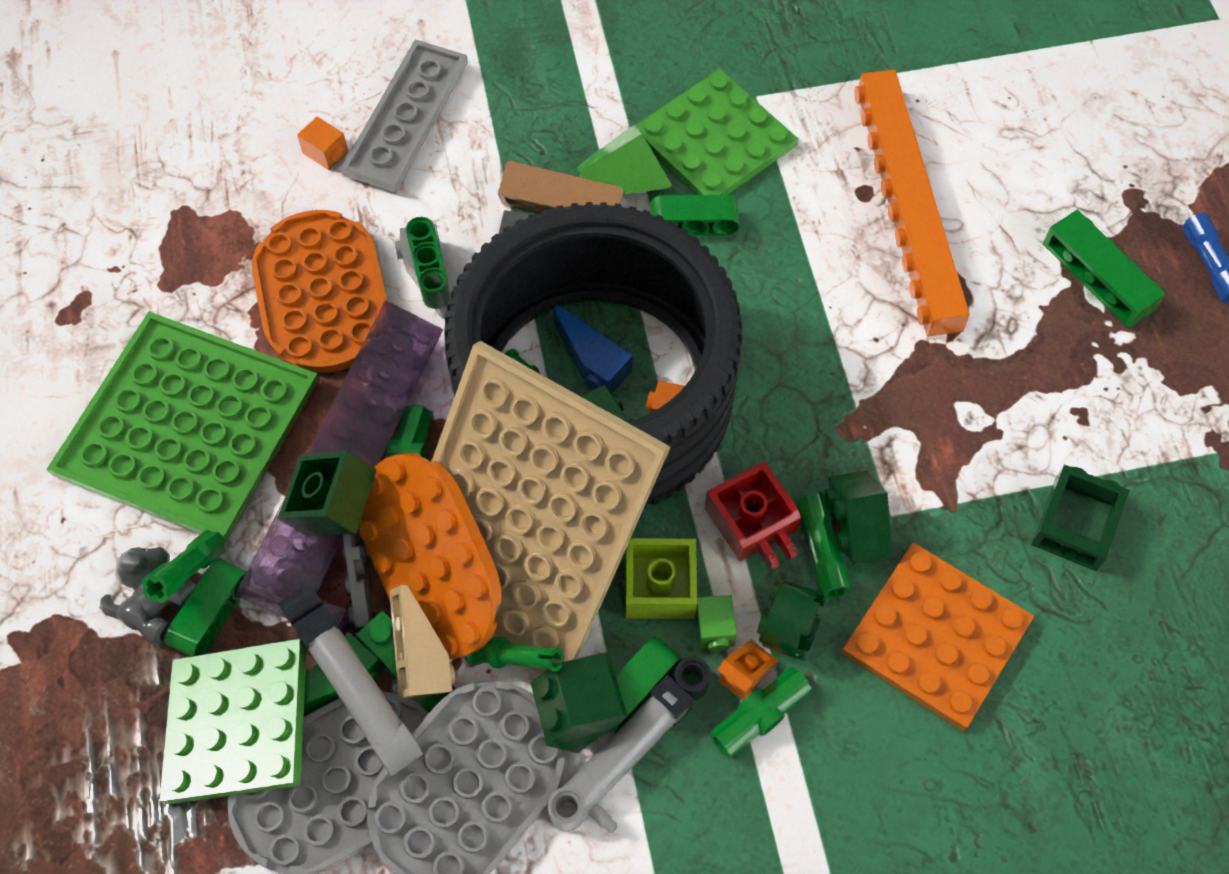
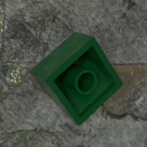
(578, 702)

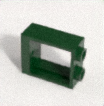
(1070, 544)

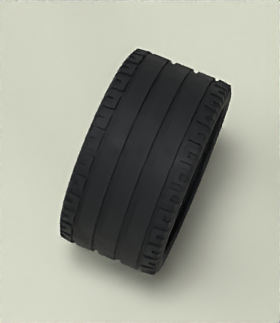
(624, 260)

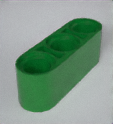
(699, 213)
(428, 274)
(206, 609)
(643, 674)

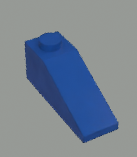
(594, 355)

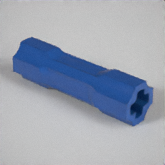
(1205, 239)

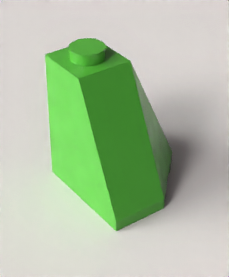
(626, 164)

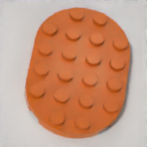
(318, 289)
(429, 540)

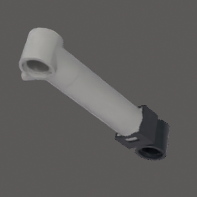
(350, 679)
(665, 707)

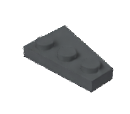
(357, 580)

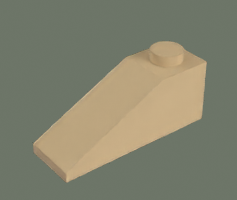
(419, 654)

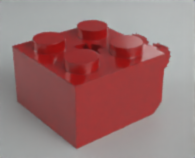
(754, 531)

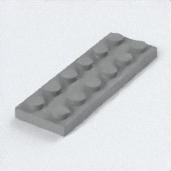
(404, 116)

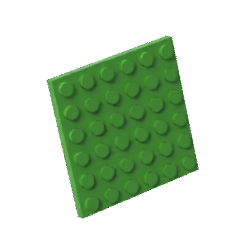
(184, 426)

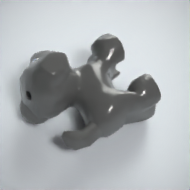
(137, 610)

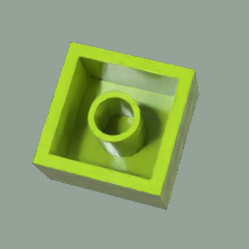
(661, 578)

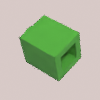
(716, 623)

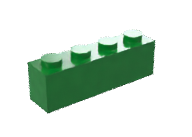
(1103, 268)

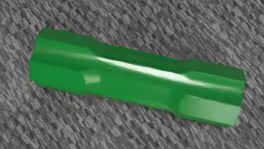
(829, 568)
(172, 575)

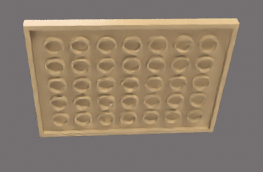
(550, 493)

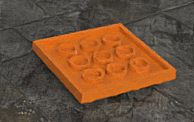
(938, 636)

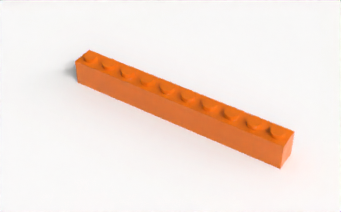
(911, 205)

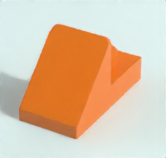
(746, 669)

